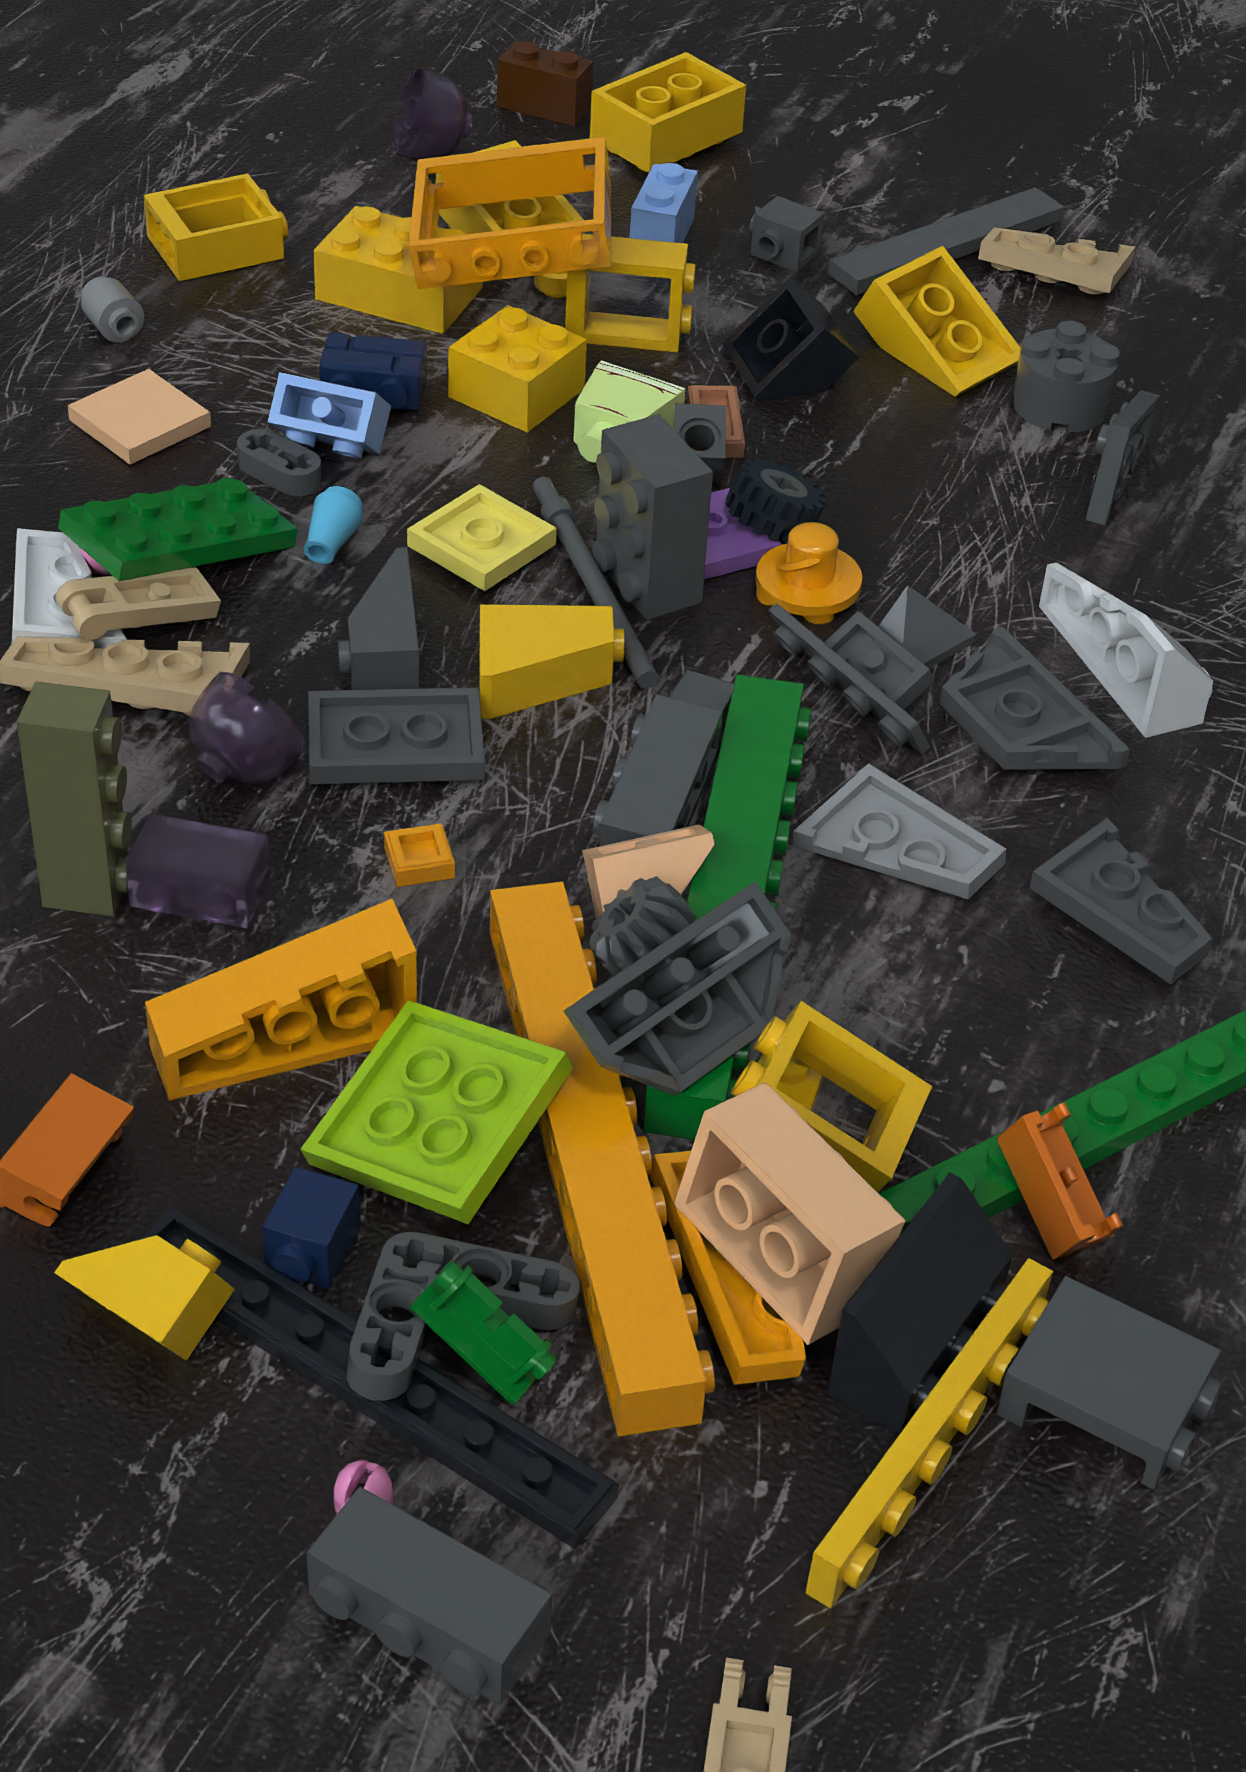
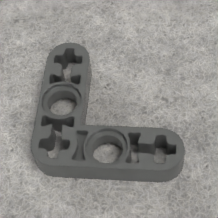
(400, 1286)

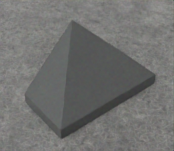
(925, 628)

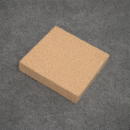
(139, 416)

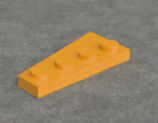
(747, 1329)

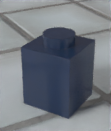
(311, 1227)

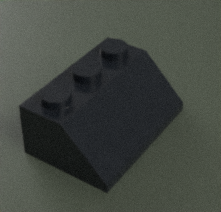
(919, 1307)

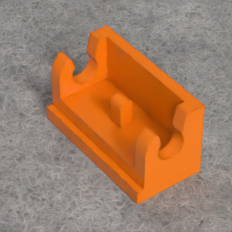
(60, 1148)
(1055, 1183)

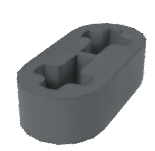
(279, 462)

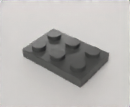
(395, 735)

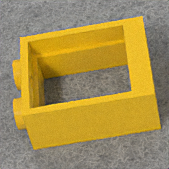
(181, 211)
(641, 259)
(854, 1067)

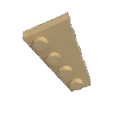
(124, 668)

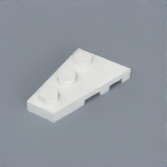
(41, 567)

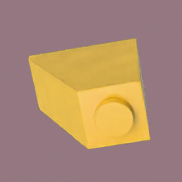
(543, 654)

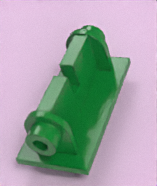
(478, 1330)

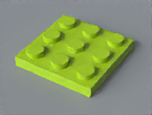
(437, 1110)

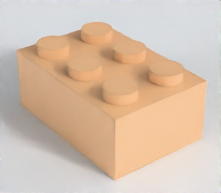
(785, 1209)

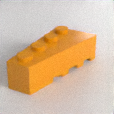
(286, 1006)

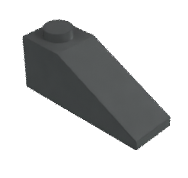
(383, 632)

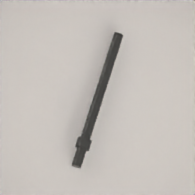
(559, 513)

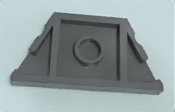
(1027, 713)

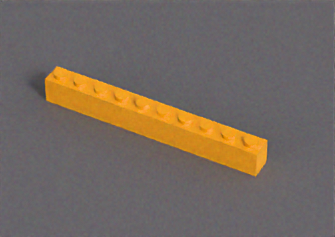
(601, 1176)

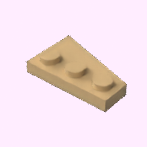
(1073, 263)

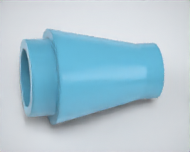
(333, 521)

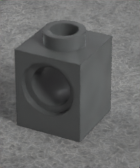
(704, 428)

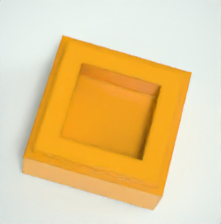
(419, 855)

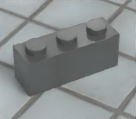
(664, 772)
(429, 1596)

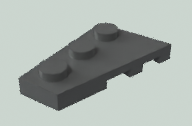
(1120, 449)

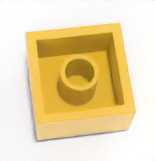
(517, 368)

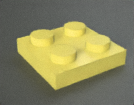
(481, 537)

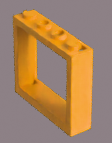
(507, 177)

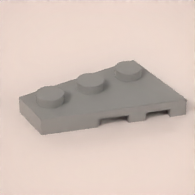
(900, 834)

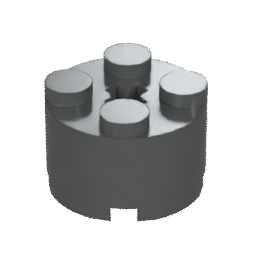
(1065, 378)

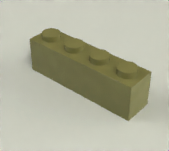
(75, 797)

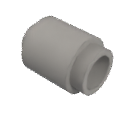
(112, 309)

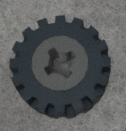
(773, 498)

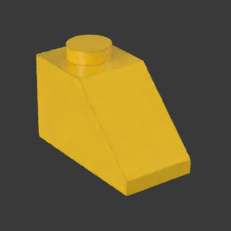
(154, 1288)

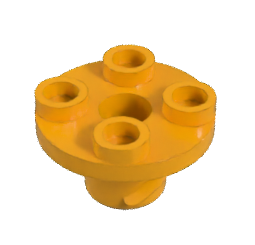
(809, 574)

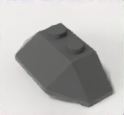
(689, 997)

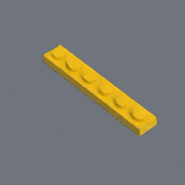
(923, 1445)

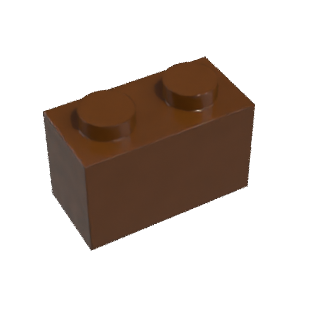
(544, 83)

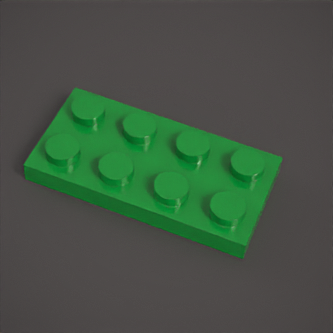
(177, 528)

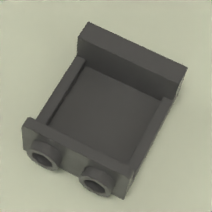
(1114, 1377)

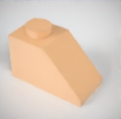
(668, 855)

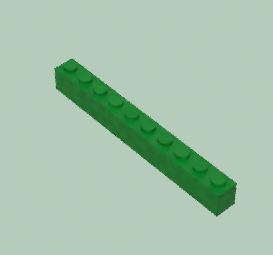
(747, 830)

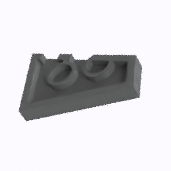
(1118, 901)

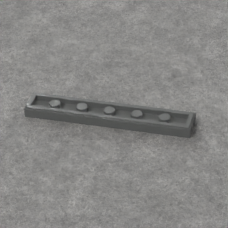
(958, 235)

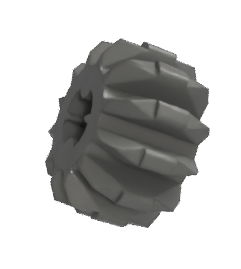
(638, 923)

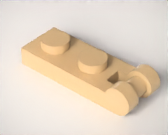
(142, 601)

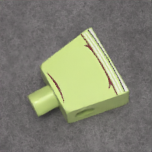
(619, 397)

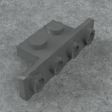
(870, 668)

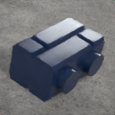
(377, 364)

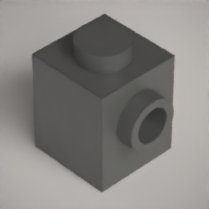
(786, 233)

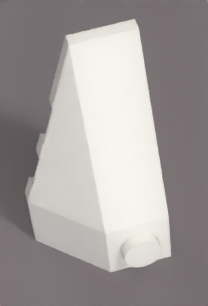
(1128, 653)

